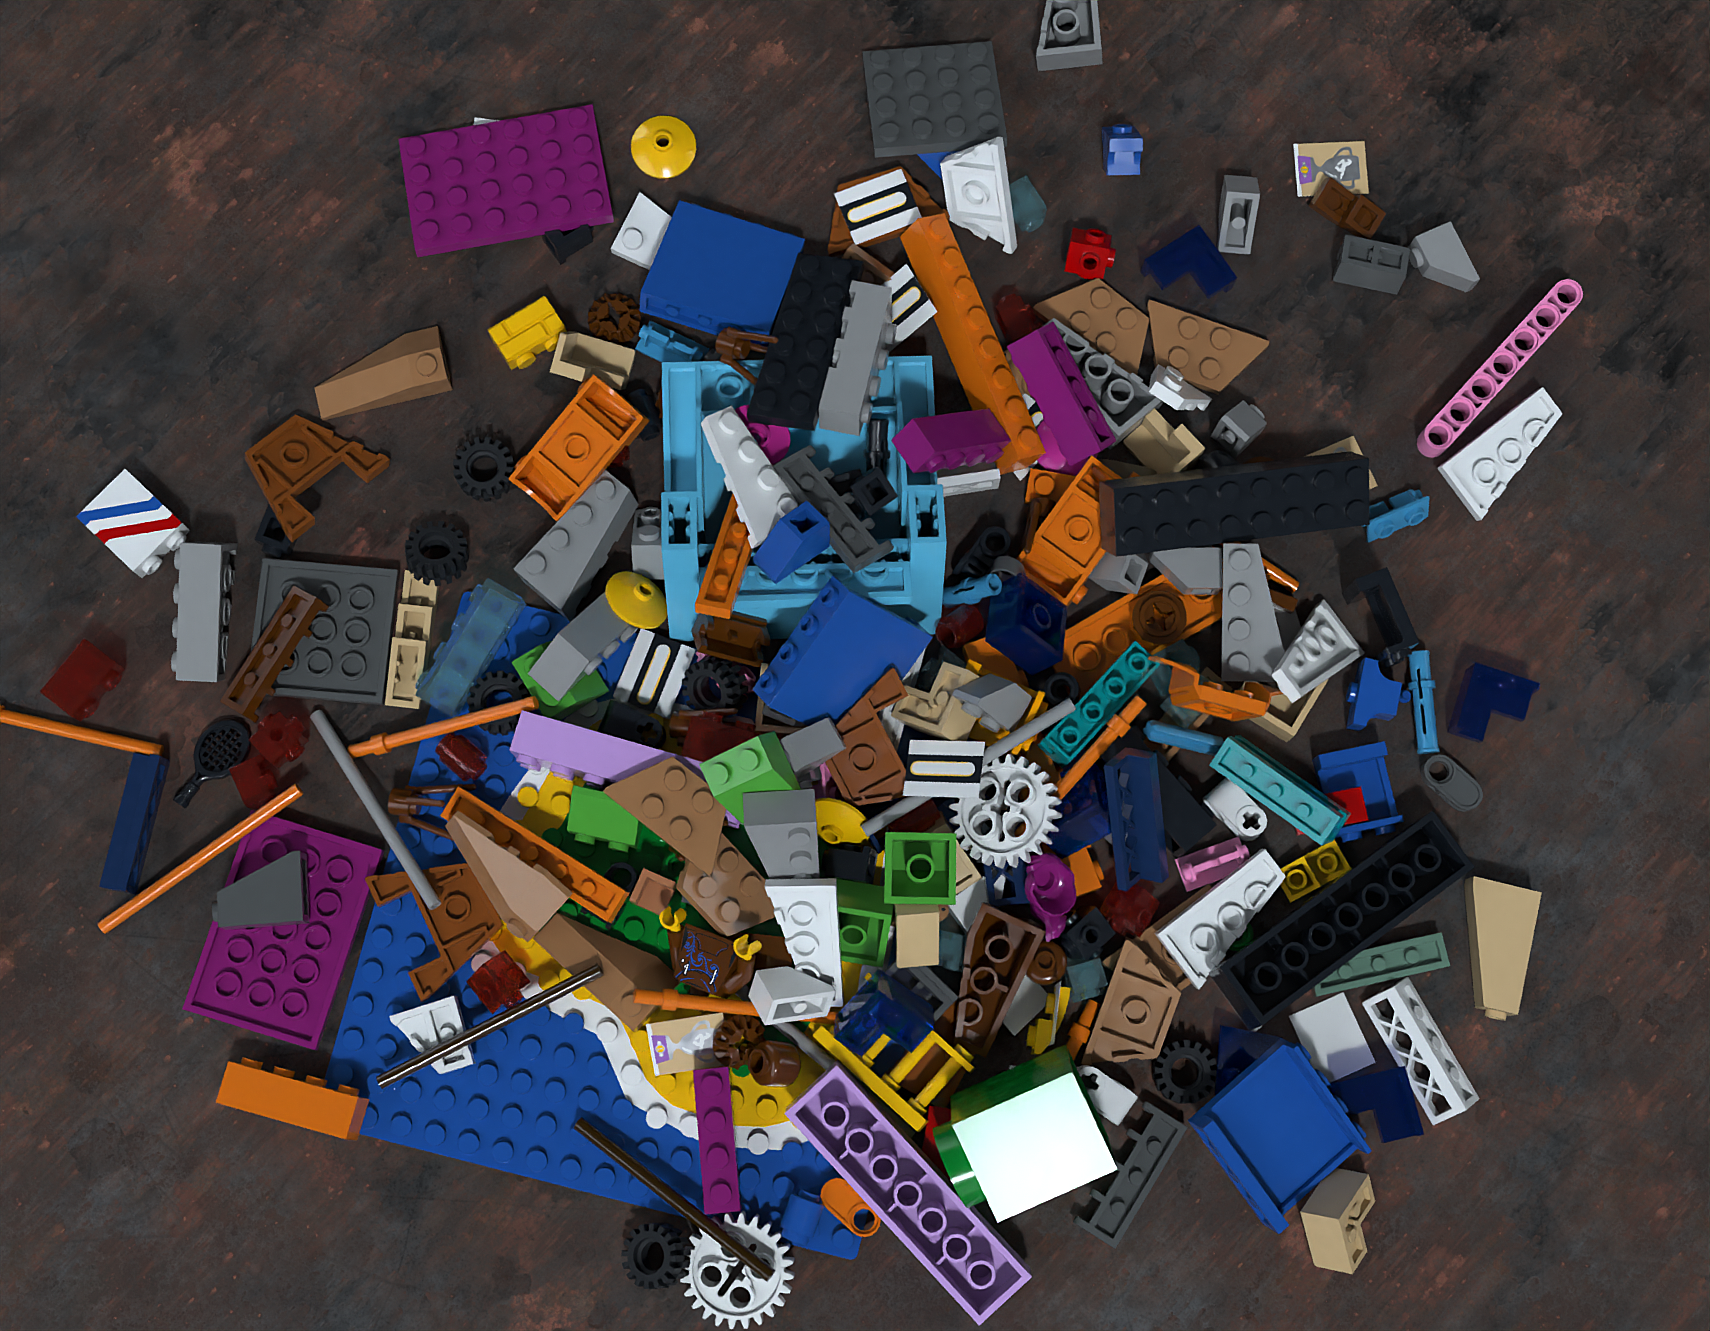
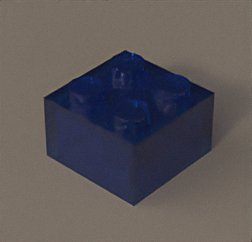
(1027, 624)

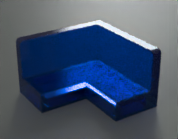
(1194, 255)
(1485, 692)
(1083, 814)
(885, 1008)
(1389, 1097)

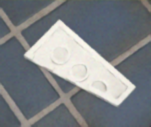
(641, 232)
(1491, 459)
(749, 474)
(1315, 653)
(1214, 921)
(811, 927)

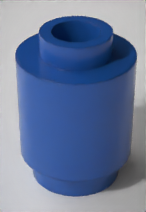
(801, 1217)

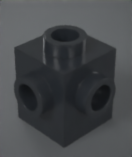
(1085, 933)

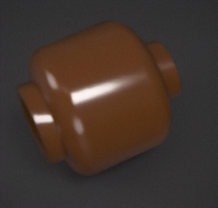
(1048, 964)
(774, 1063)

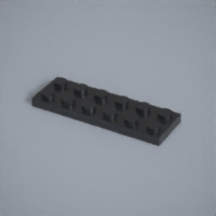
(807, 332)

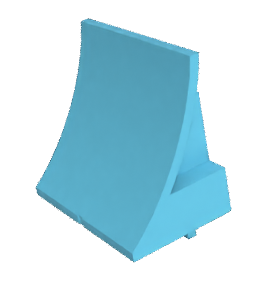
(696, 501)

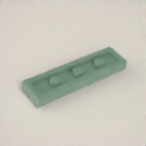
(1387, 963)

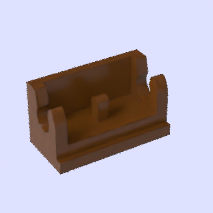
(732, 638)

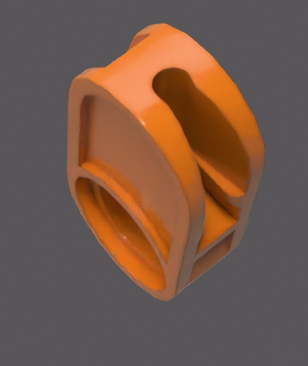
(844, 1203)

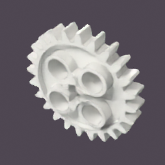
(1035, 812)
(763, 1294)

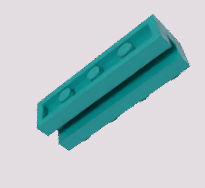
(1098, 705)
(1280, 789)

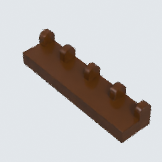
(272, 652)

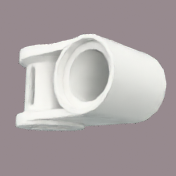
(1234, 806)
(1108, 1095)

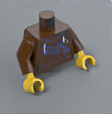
(706, 959)

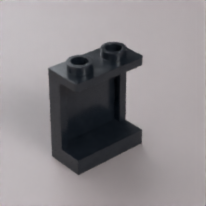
(1388, 613)

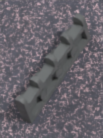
(847, 533)
(1134, 1177)

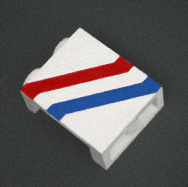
(133, 524)

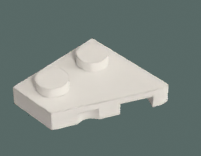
(1174, 391)
(432, 1025)

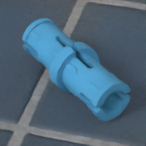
(971, 590)

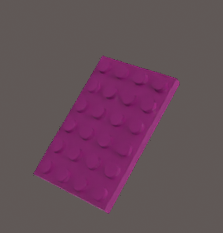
(505, 180)
(287, 975)

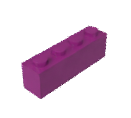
(1061, 394)
(951, 440)
(717, 1140)

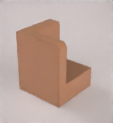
(653, 892)

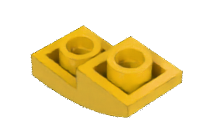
(1313, 870)
(1040, 1034)

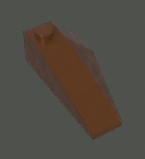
(994, 965)

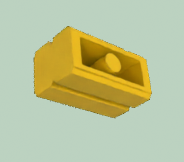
(527, 333)

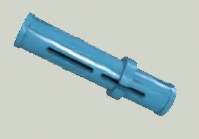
(1423, 702)

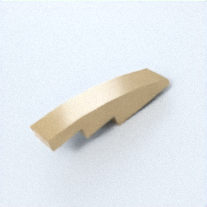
(412, 641)

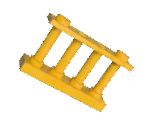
(887, 1086)

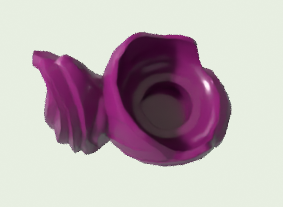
(1050, 892)

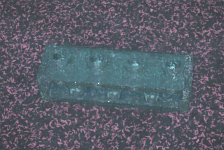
(470, 648)

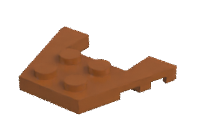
(297, 458)
(869, 766)
(458, 925)

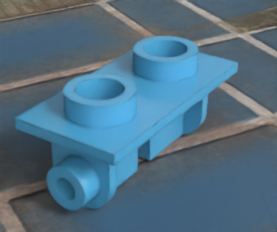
(668, 345)
(1408, 509)

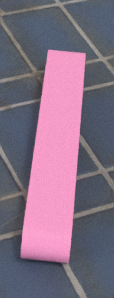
(1510, 357)

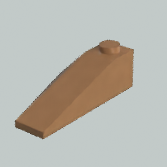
(393, 374)
(518, 892)
(623, 967)

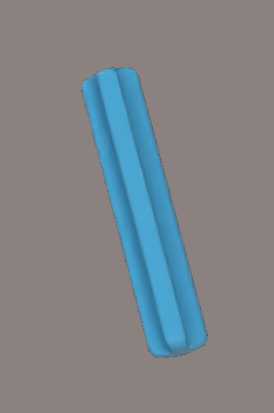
(1183, 737)

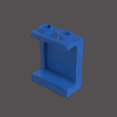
(1366, 769)

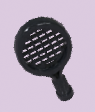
(193, 786)

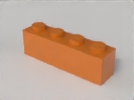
(293, 1100)

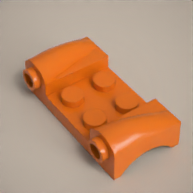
(578, 446)
(1070, 538)

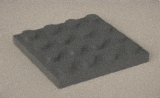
(933, 98)
(349, 643)

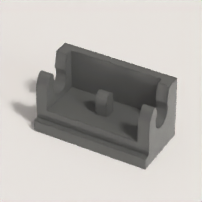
(1371, 264)
(925, 985)

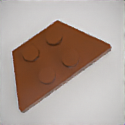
(840, 235)

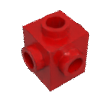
(1089, 253)

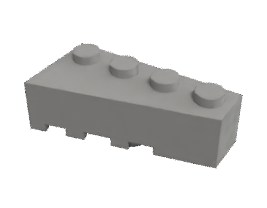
(1069, 35)
(858, 359)
(578, 545)
(202, 610)
(1249, 622)
(580, 648)
(784, 832)

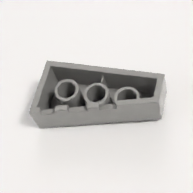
(1117, 393)

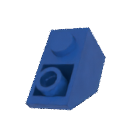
(793, 542)

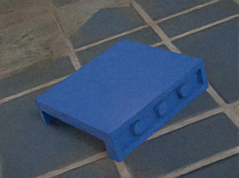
(719, 272)
(838, 655)
(1278, 1131)

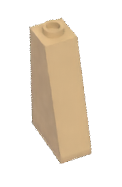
(1500, 942)

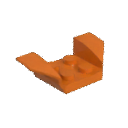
(1211, 698)

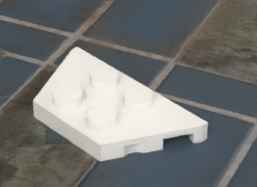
(980, 192)

